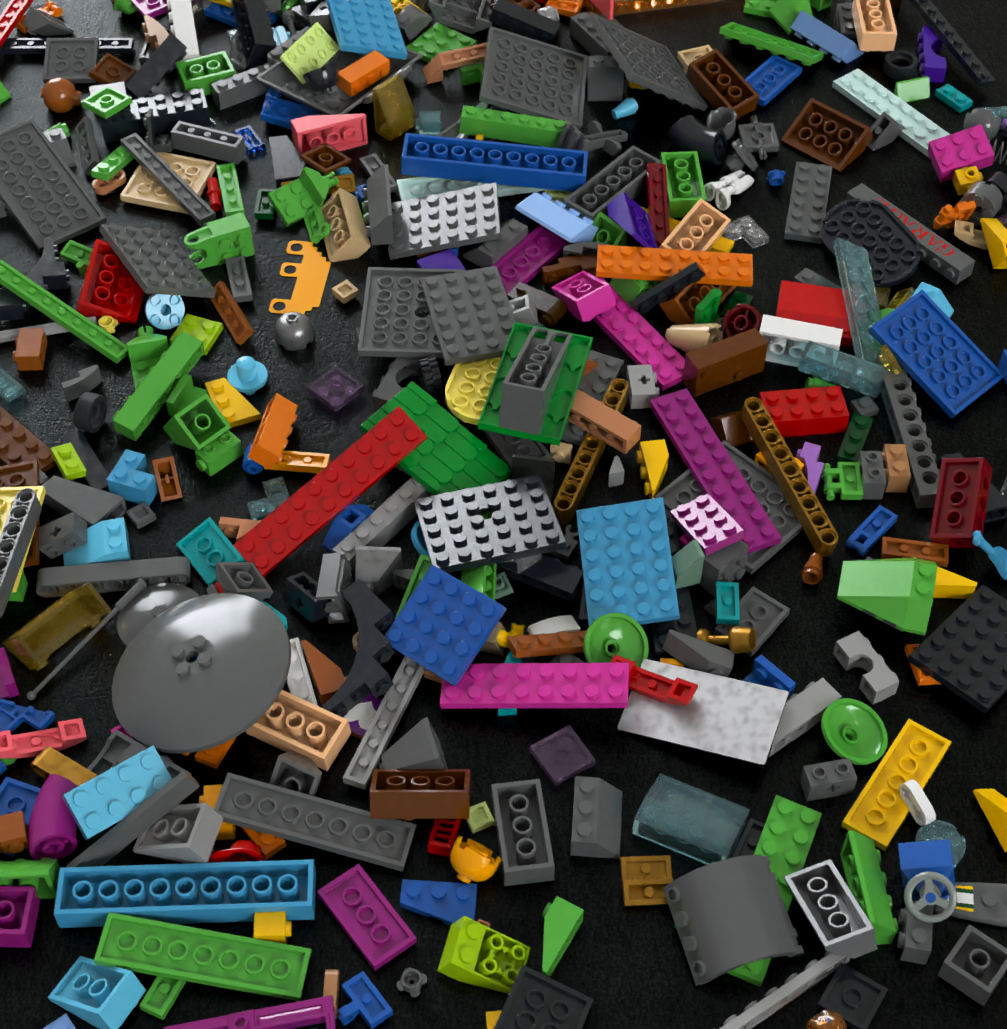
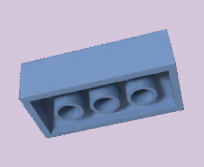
(826, 38)

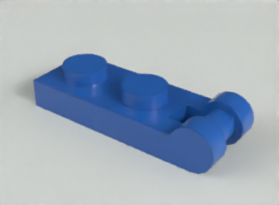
(871, 530)

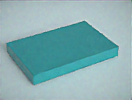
(206, 547)

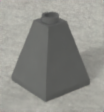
(415, 750)

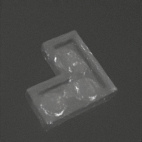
(747, 229)

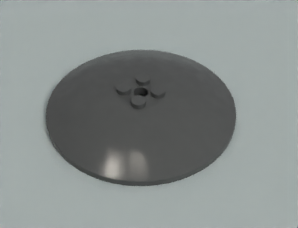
(219, 695)

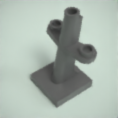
(609, 141)

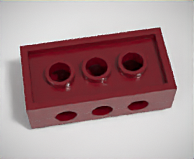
(960, 501)

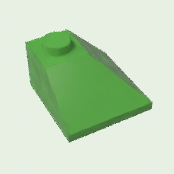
(787, 11)

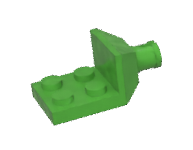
(301, 195)
(145, 352)

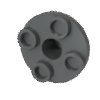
(740, 158)

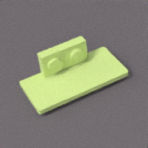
(309, 52)

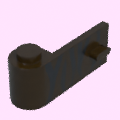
(549, 307)

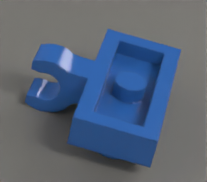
(364, 1001)

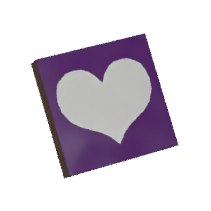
(362, 715)

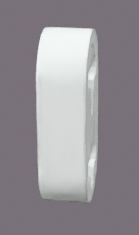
(917, 802)

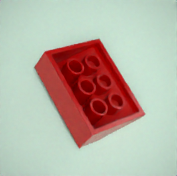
(109, 287)
(816, 306)

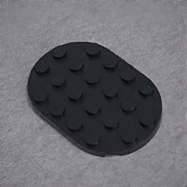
(872, 225)

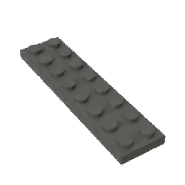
(314, 821)

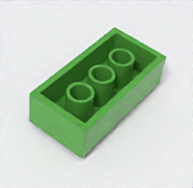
(683, 181)

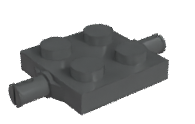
(758, 137)

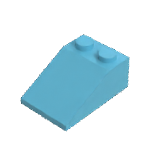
(105, 543)
(98, 993)

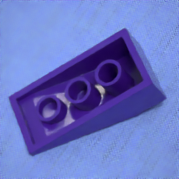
(632, 219)

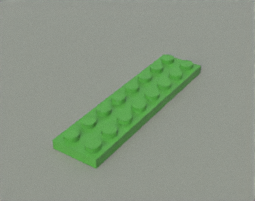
(786, 843)
(203, 956)

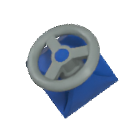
(928, 878)

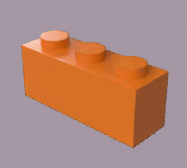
(363, 73)

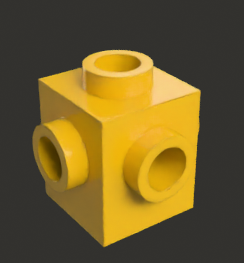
(965, 178)

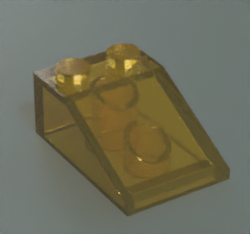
(392, 108)

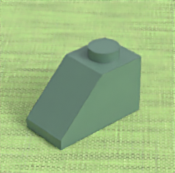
(688, 565)

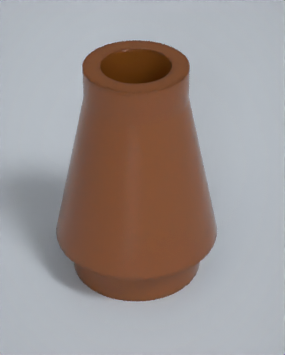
(813, 569)

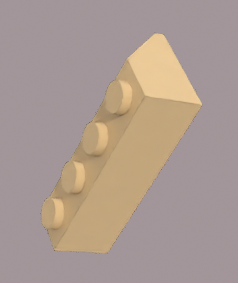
(348, 232)

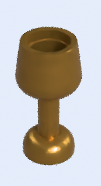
(739, 639)

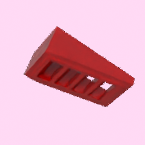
(439, 847)

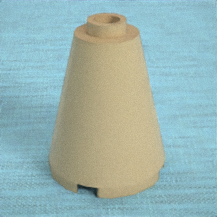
(693, 336)

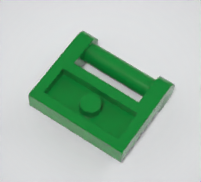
(707, 309)

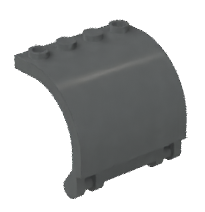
(730, 916)

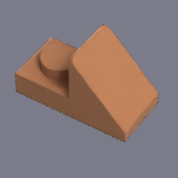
(236, 527)

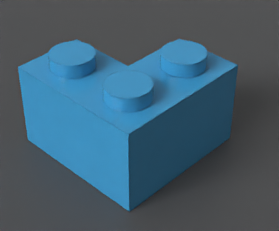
(132, 479)

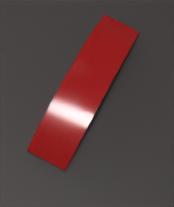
(658, 687)

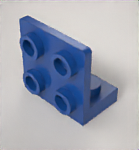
(769, 675)

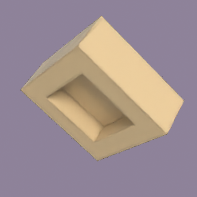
(345, 291)
(562, 453)

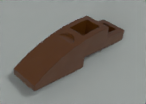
(568, 267)

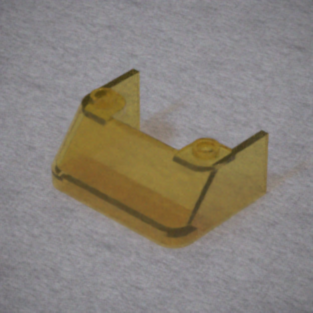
(57, 625)

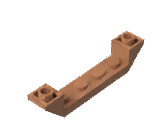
(452, 59)

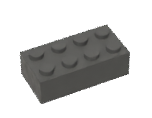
(522, 832)

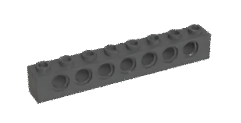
(911, 431)

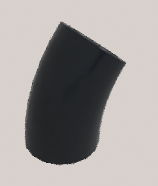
(691, 135)

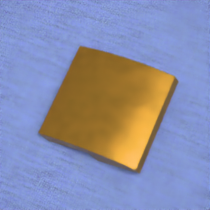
(644, 879)

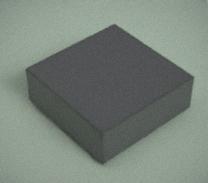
(141, 515)

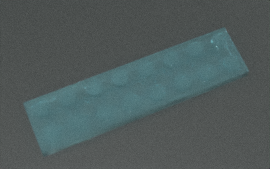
(859, 298)

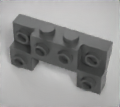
(120, 748)

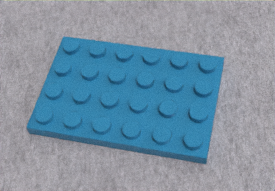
(367, 27)
(628, 561)

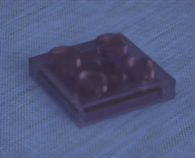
(335, 388)
(562, 755)

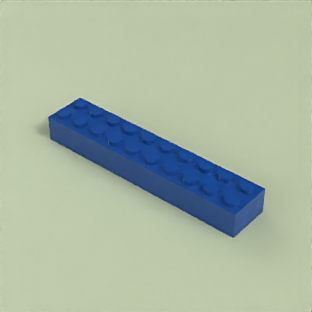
(493, 162)

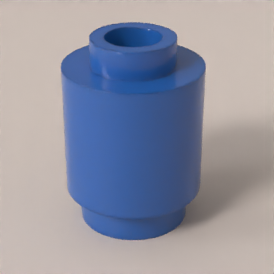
(249, 465)

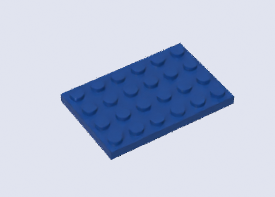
(936, 353)

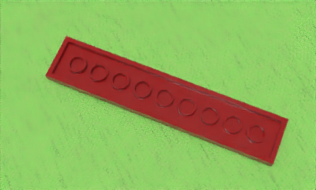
(330, 491)

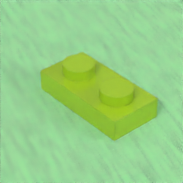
(68, 461)

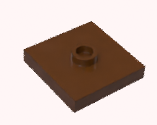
(111, 70)

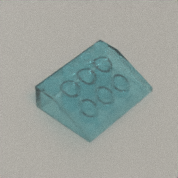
(689, 820)

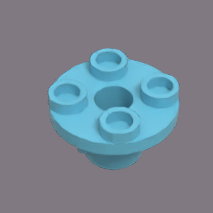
(164, 310)
(247, 375)

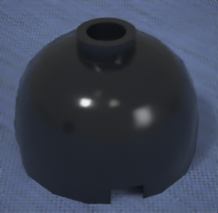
(322, 78)

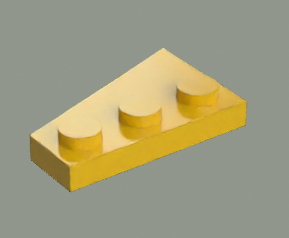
(231, 403)

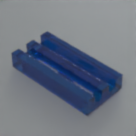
(251, 146)

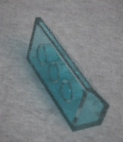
(842, 369)

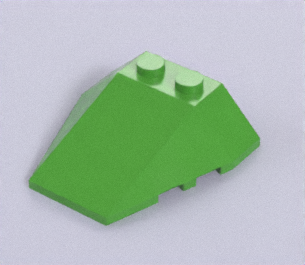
(891, 589)

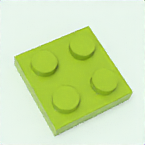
(200, 328)

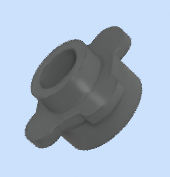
(408, 975)

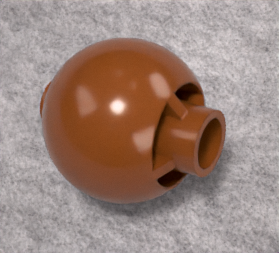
(60, 95)

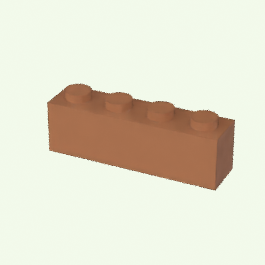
(604, 422)

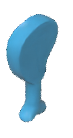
(996, 554)

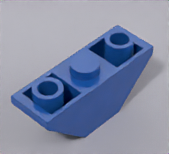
(345, 523)

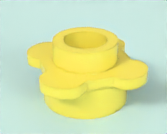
(108, 324)

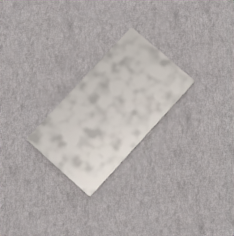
(722, 718)

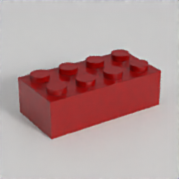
(807, 410)

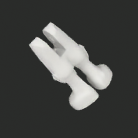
(731, 184)

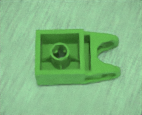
(221, 240)

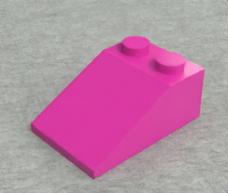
(585, 295)

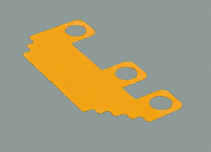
(310, 279)

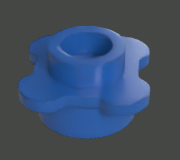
(775, 177)

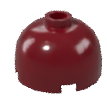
(741, 319)

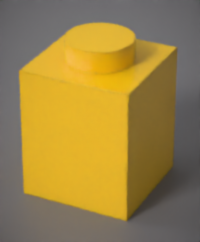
(272, 927)

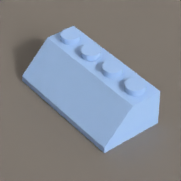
(557, 218)

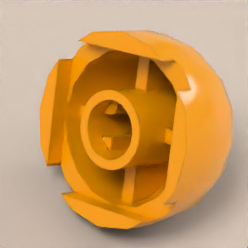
(473, 861)

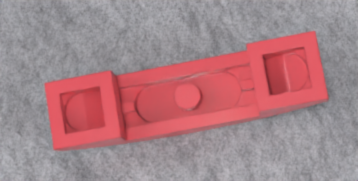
(33, 743)

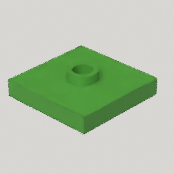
(106, 102)

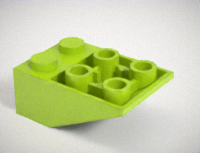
(482, 956)

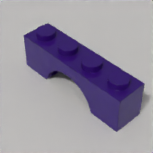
(931, 63)

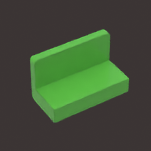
(183, 395)

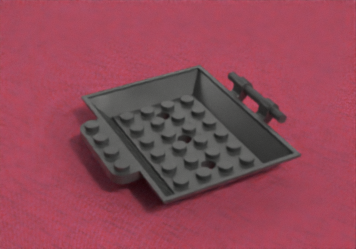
(336, 102)

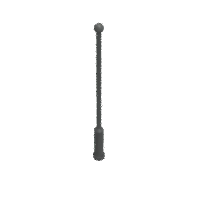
(119, 606)

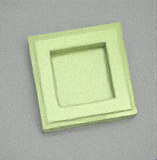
(480, 817)

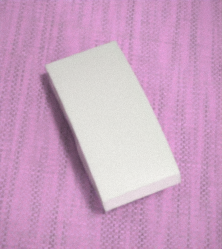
(554, 625)

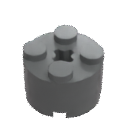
(987, 200)

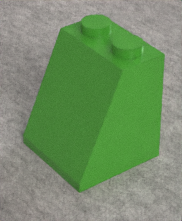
(197, 424)

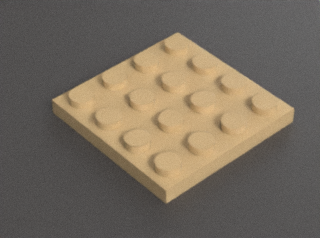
(146, 191)

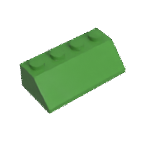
(41, 874)
(868, 884)

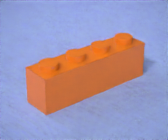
(273, 431)

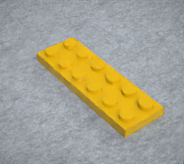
(880, 807)

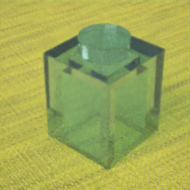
(428, 123)

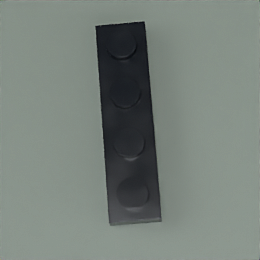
(667, 288)

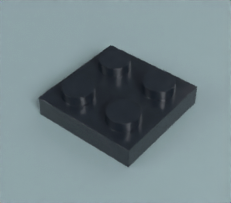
(852, 997)

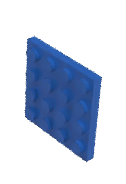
(444, 625)

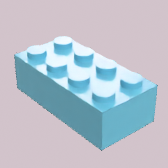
(116, 792)

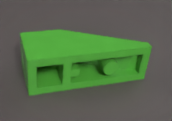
(560, 926)

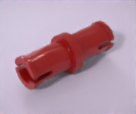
(214, 194)

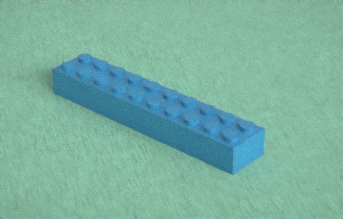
(186, 892)

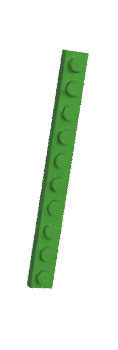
(62, 313)

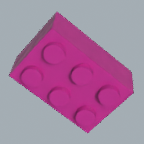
(960, 150)

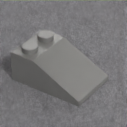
(182, 834)

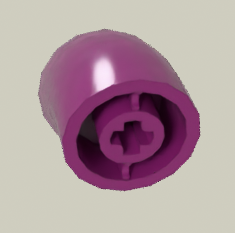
(51, 825)

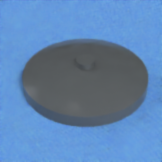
(148, 605)

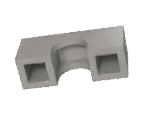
(857, 652)

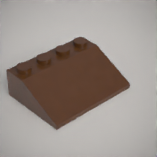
(827, 135)

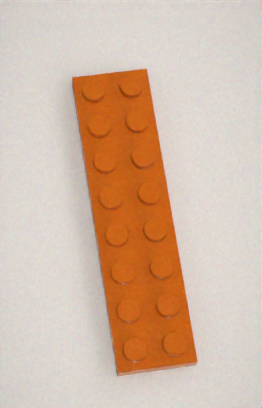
(660, 264)

